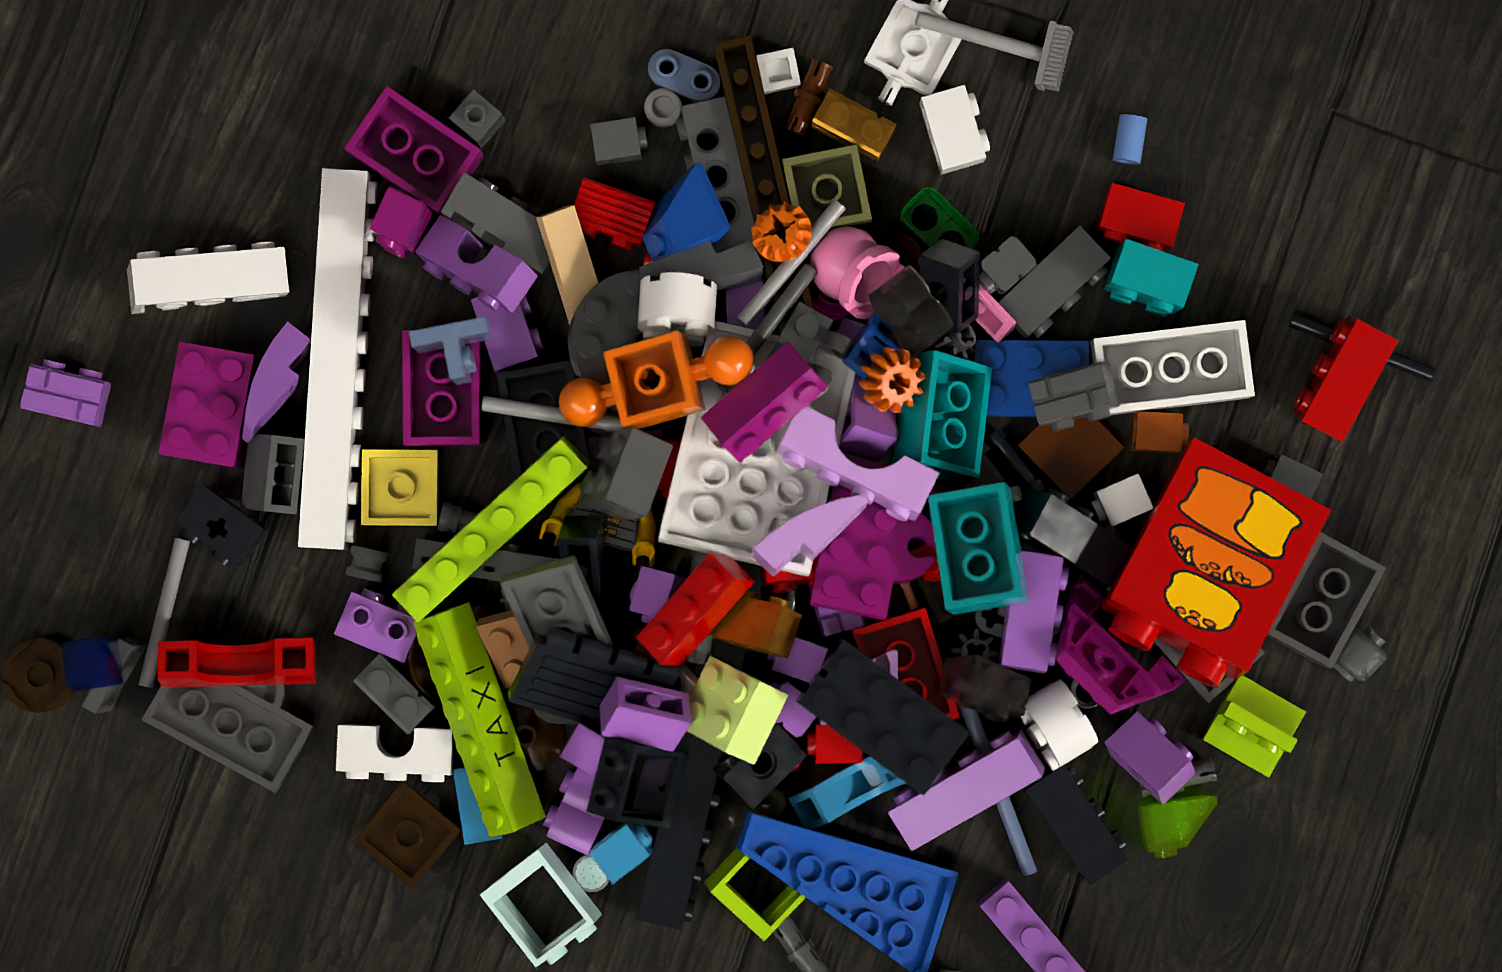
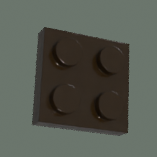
(408, 834)

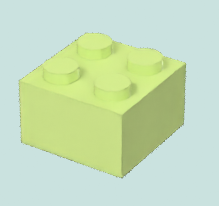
(733, 710)

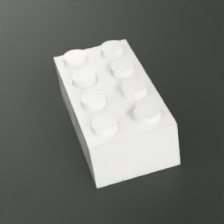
(1177, 366)

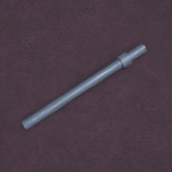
(1004, 806)

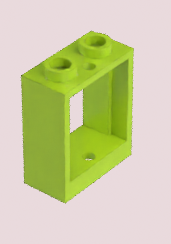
(761, 923)

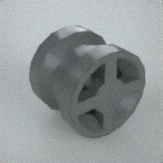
(366, 563)

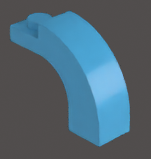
(842, 792)

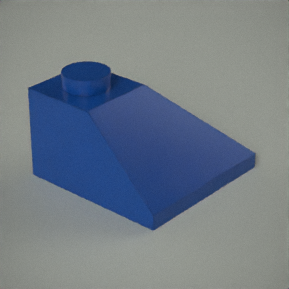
(686, 216)

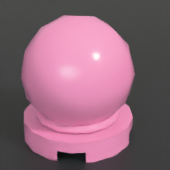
(852, 267)

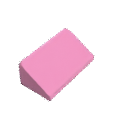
(993, 316)

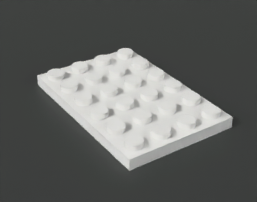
(735, 505)

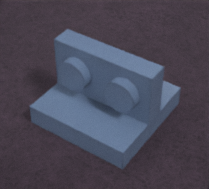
(453, 339)

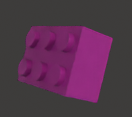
(413, 150)
(208, 405)
(434, 406)

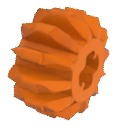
(882, 371)

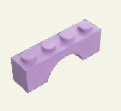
(813, 444)

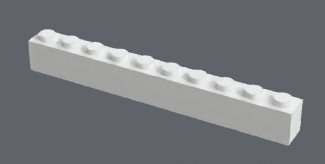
(335, 360)

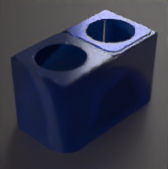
(92, 663)

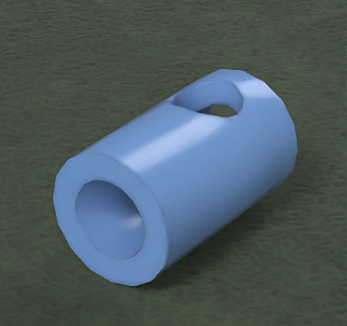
(1130, 139)

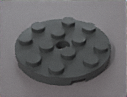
(605, 322)

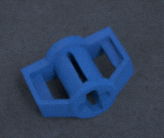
(868, 341)

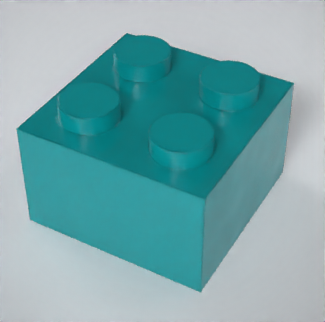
(1150, 278)

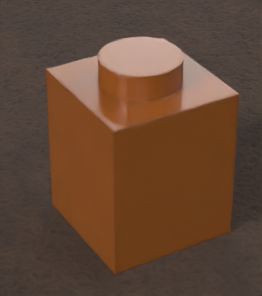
(1159, 432)

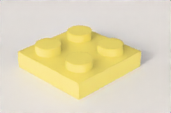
(400, 487)

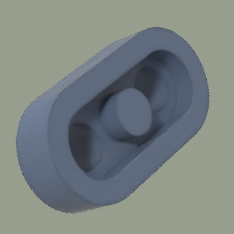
(683, 75)

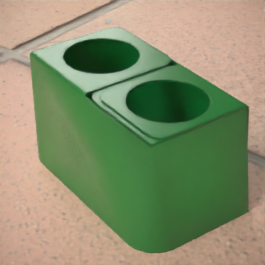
(945, 211)

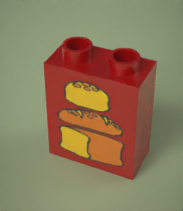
(1213, 563)

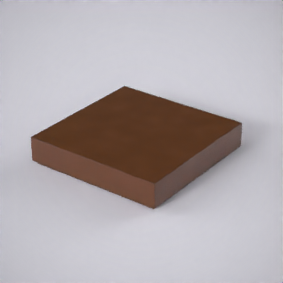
(1072, 454)

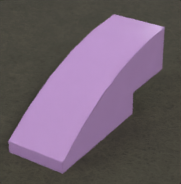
(807, 533)

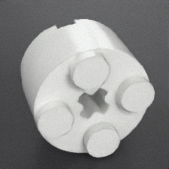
(677, 304)
(1057, 724)

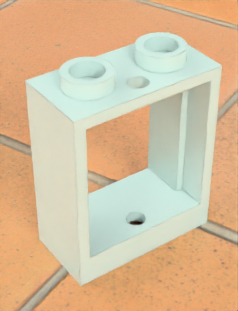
(519, 928)

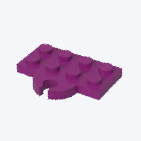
(868, 557)

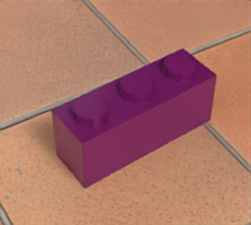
(401, 223)
(764, 402)

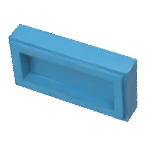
(470, 814)

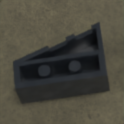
(1071, 533)

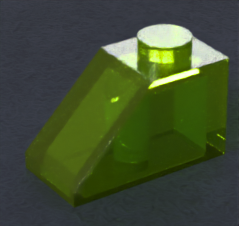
(1173, 823)

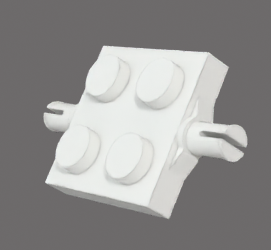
(909, 53)

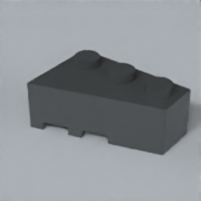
(498, 221)

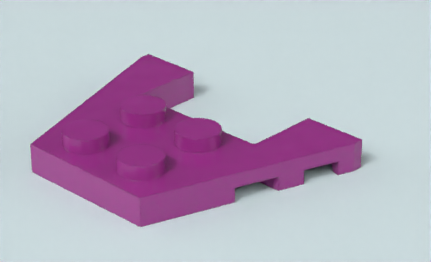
(1101, 662)

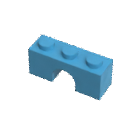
(622, 849)

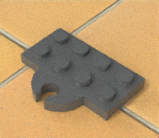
(233, 727)

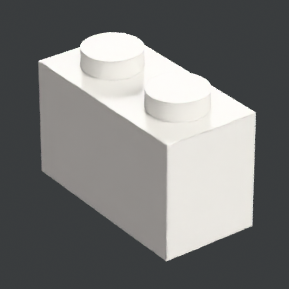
(954, 129)

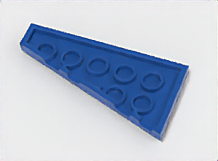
(872, 891)

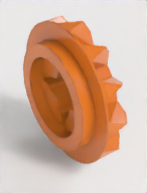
(797, 236)

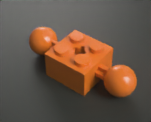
(633, 368)

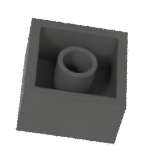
(625, 473)

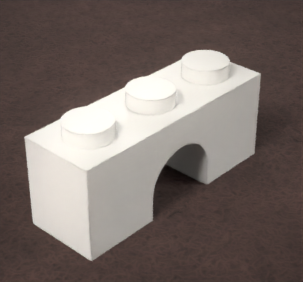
(361, 752)

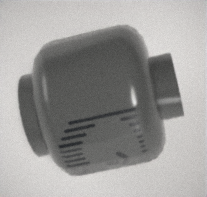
(1361, 654)

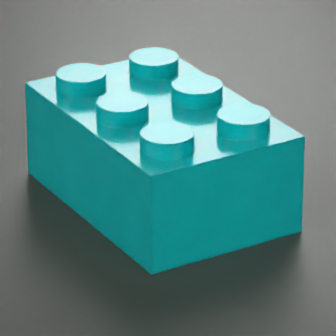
(947, 420)
(978, 548)

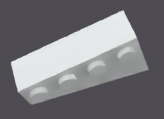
(207, 276)

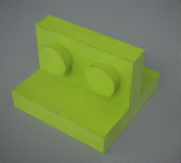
(1254, 726)

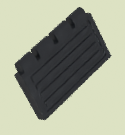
(576, 678)

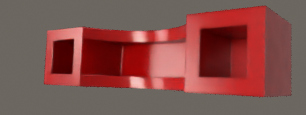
(236, 665)

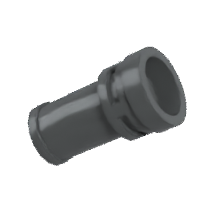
(454, 518)

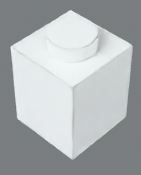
(1121, 501)

